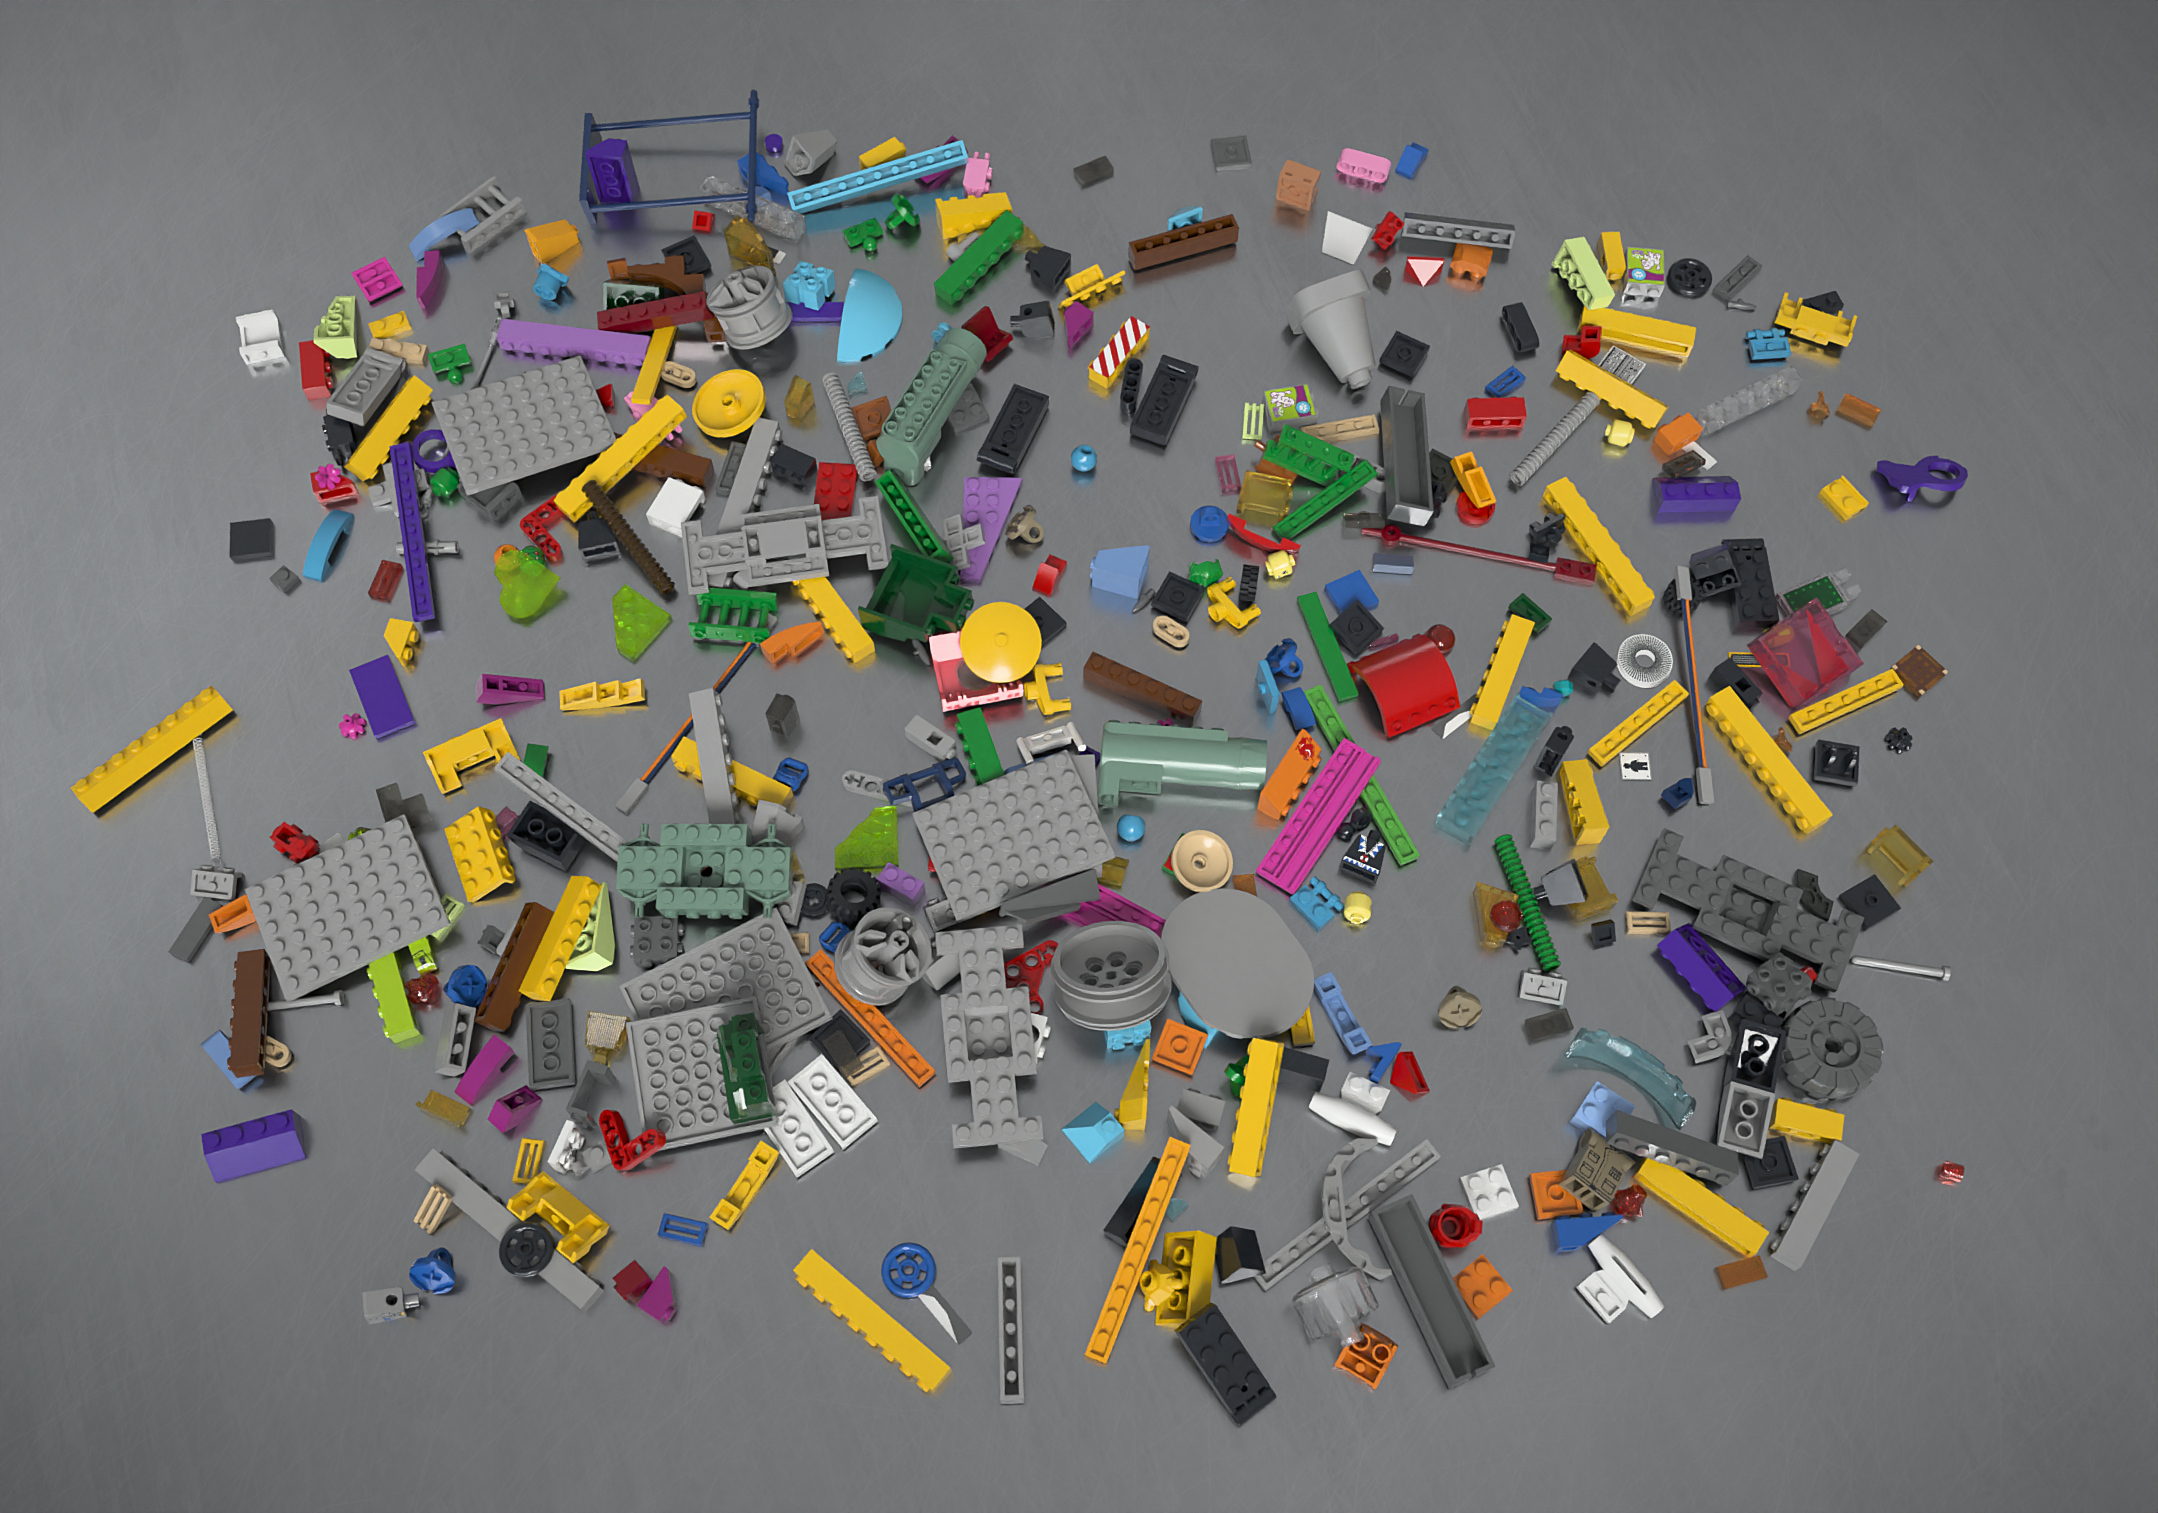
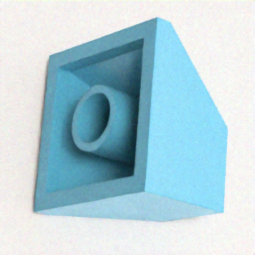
(1185, 217)
(1094, 1131)

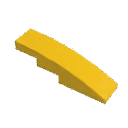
(600, 696)

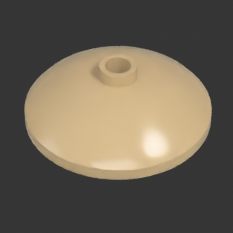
(1210, 852)

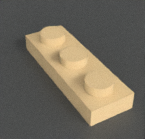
(410, 352)

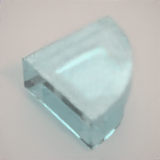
(857, 384)
(1175, 1208)

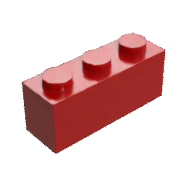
(315, 370)
(1495, 412)

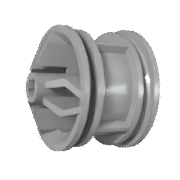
(749, 307)
(902, 955)

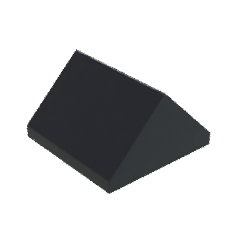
(1238, 1255)

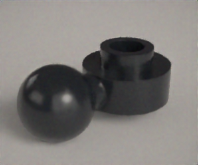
(1360, 819)

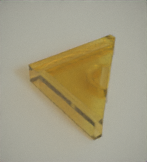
(1028, 241)

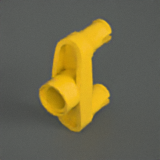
(1224, 608)
(1038, 689)

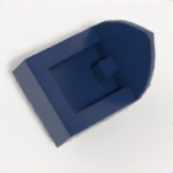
(1679, 793)

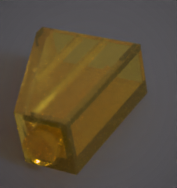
(1484, 898)

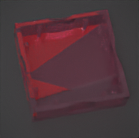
(1804, 654)

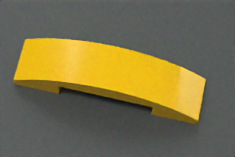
(746, 1186)

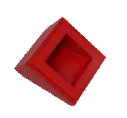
(703, 220)
(606, 395)

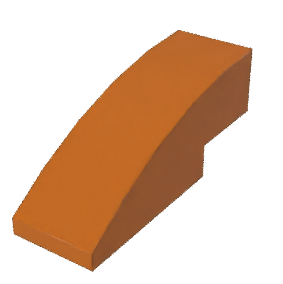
(791, 640)
(232, 915)

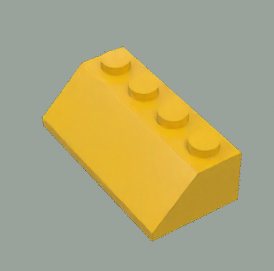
(1191, 1259)

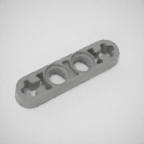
(877, 792)

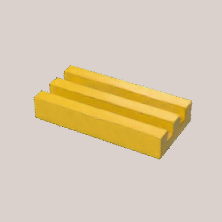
(536, 1167)

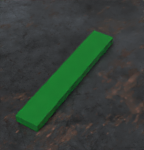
(1325, 500)
(1327, 646)

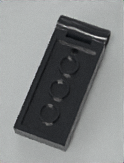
(1164, 399)
(1013, 429)
(1755, 599)
(1225, 1363)

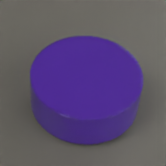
(773, 143)

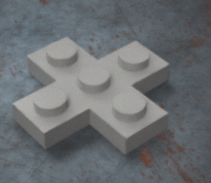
(385, 491)
(961, 540)

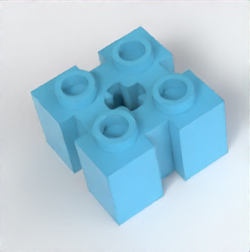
(809, 285)
(1137, 1035)

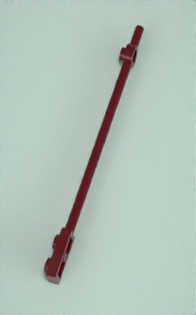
(1563, 568)

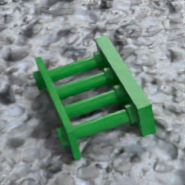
(1305, 465)
(735, 599)

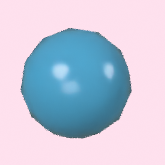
(1083, 458)
(1130, 827)

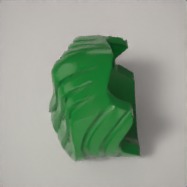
(1205, 573)

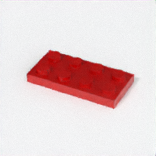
(835, 490)

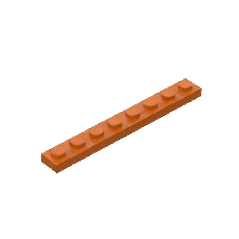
(873, 1022)

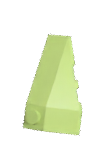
(339, 328)
(596, 942)

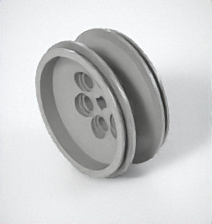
(1111, 975)

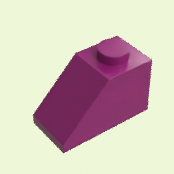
(1077, 321)
(513, 1108)
(660, 1297)

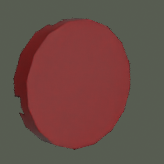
(1470, 513)

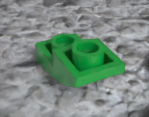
(536, 758)

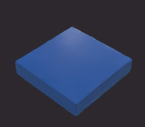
(1350, 588)

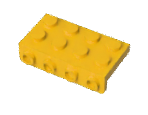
(479, 853)

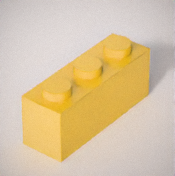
(1806, 1121)

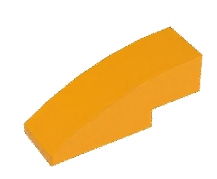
(1473, 480)

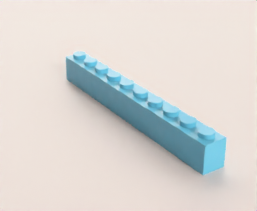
(878, 177)

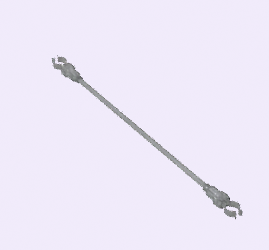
(426, 499)

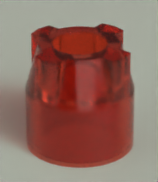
(1952, 1171)

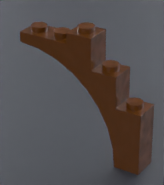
(674, 277)

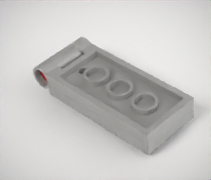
(365, 386)

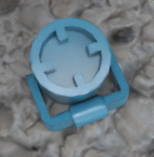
(549, 282)

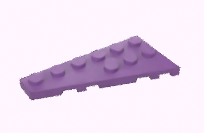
(986, 503)

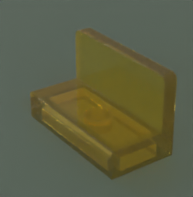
(1114, 872)
(444, 1109)

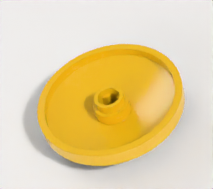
(729, 403)
(1000, 642)

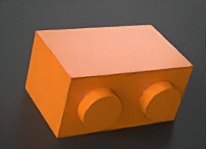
(1678, 433)

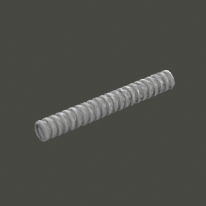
(849, 426)
(1554, 438)

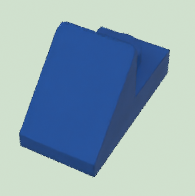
(1411, 159)
(1383, 1054)

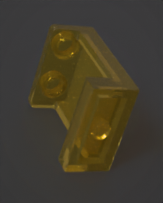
(1265, 494)
(1902, 853)
(1599, 896)

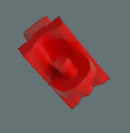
(1387, 230)

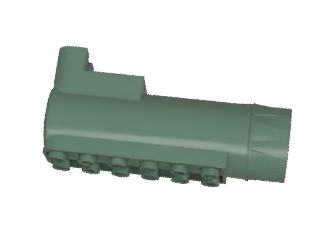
(927, 402)
(1144, 756)

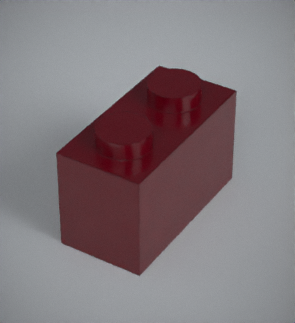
(632, 1282)

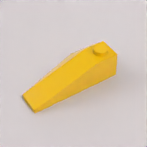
(1133, 1103)

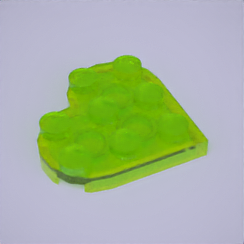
(524, 583)

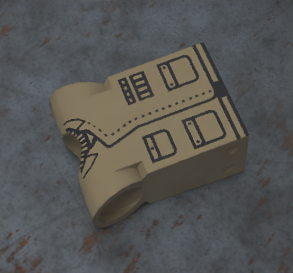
(1595, 1171)

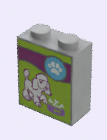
(1644, 272)
(1290, 407)

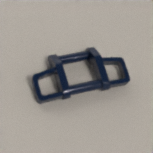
(912, 794)

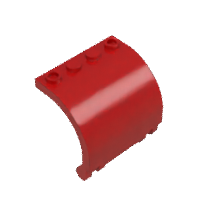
(1409, 683)

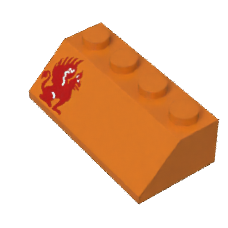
(1289, 776)

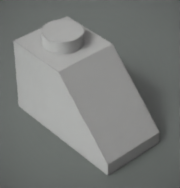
(1028, 1150)

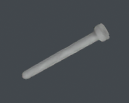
(1943, 972)
(337, 998)

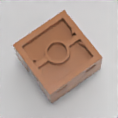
(1298, 184)

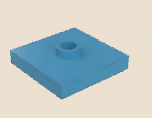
(1267, 686)

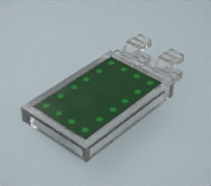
(1824, 587)

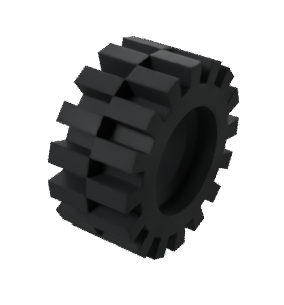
(1248, 582)
(1671, 597)

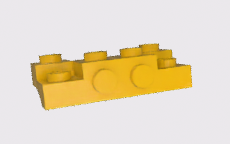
(1814, 324)
(466, 751)
(562, 1212)

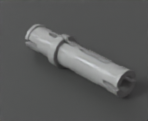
(450, 547)

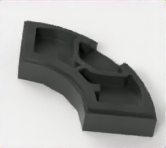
(1812, 897)

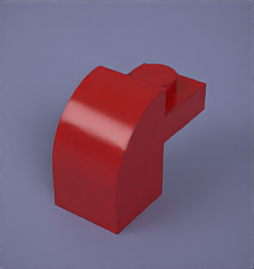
(1587, 344)

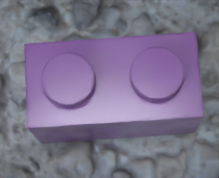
(901, 885)

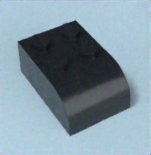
(546, 836)

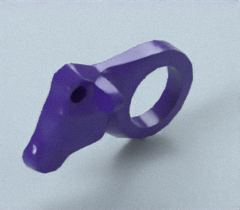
(430, 466)
(1911, 478)

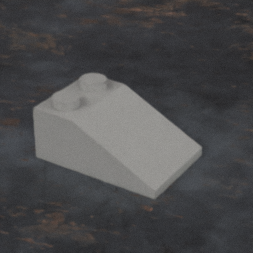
(1744, 1119)
(1204, 1150)

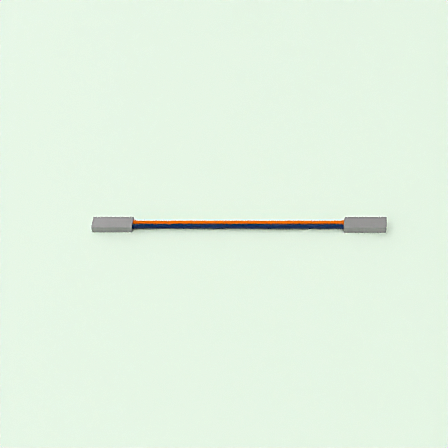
(1703, 774)
(638, 787)

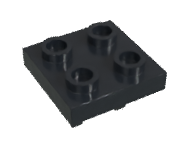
(1836, 762)

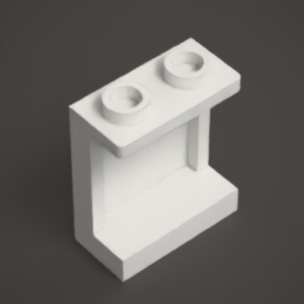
(260, 336)
(674, 505)

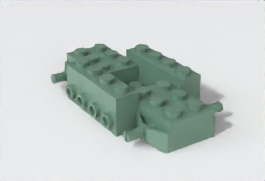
(674, 869)

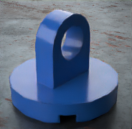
(1209, 523)
(1281, 657)
(466, 986)
(433, 1273)

